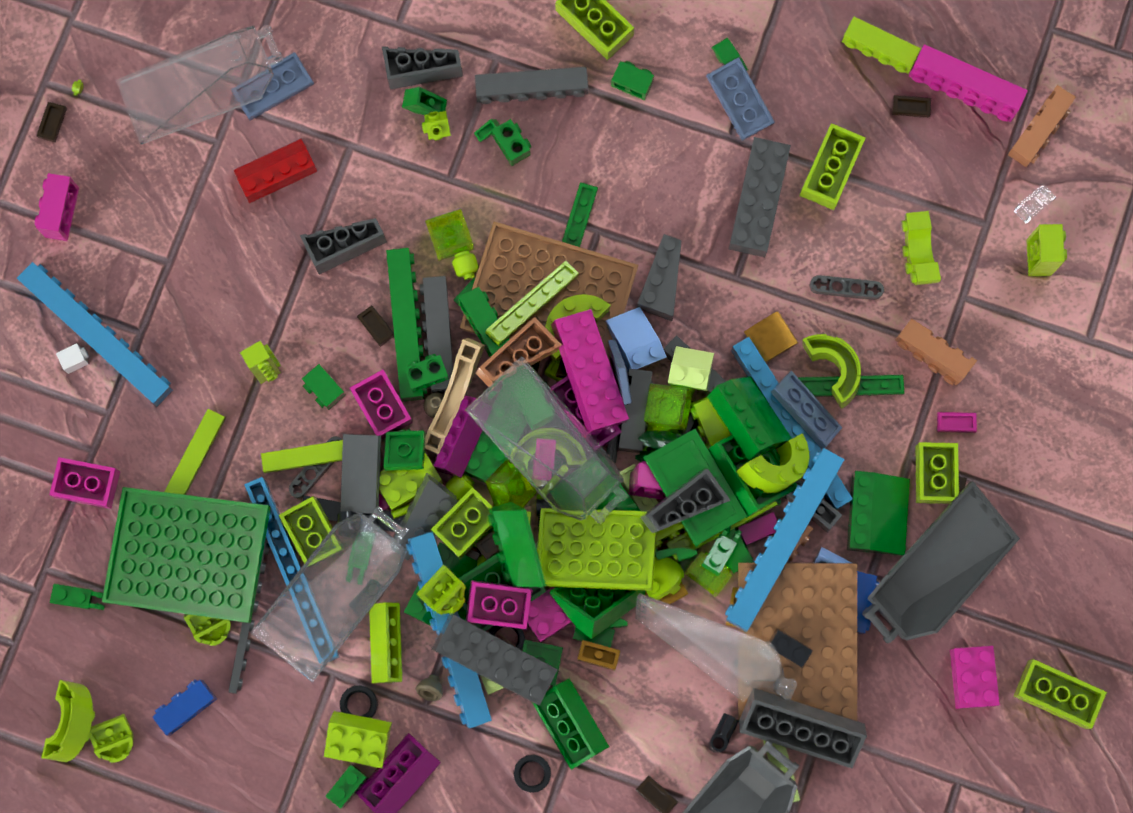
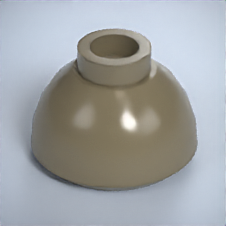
(432, 403)
(430, 688)

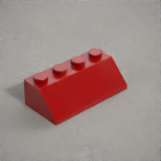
(275, 170)

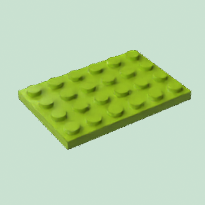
(596, 555)

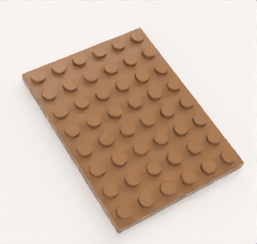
(520, 260)
(820, 610)

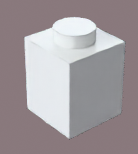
(73, 358)

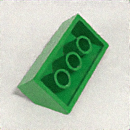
(570, 724)

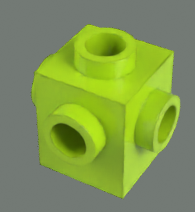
(436, 125)

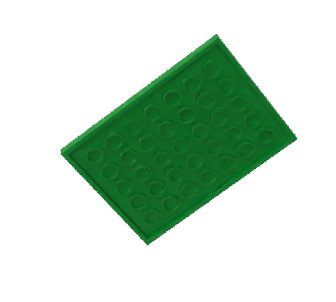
(186, 554)

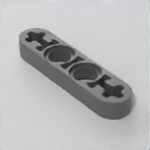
(846, 290)
(319, 469)

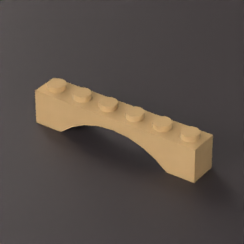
(462, 375)

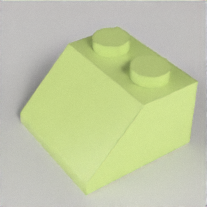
(691, 368)

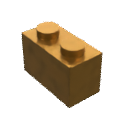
(598, 655)

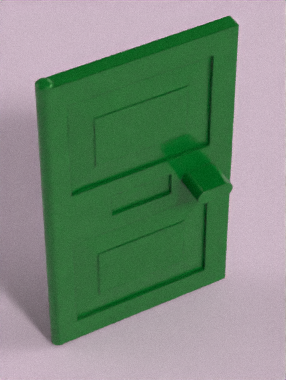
(677, 464)

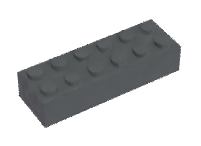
(759, 197)
(494, 659)
(802, 728)

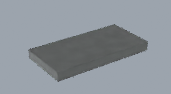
(360, 473)

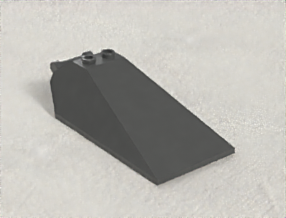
(941, 568)
(748, 784)

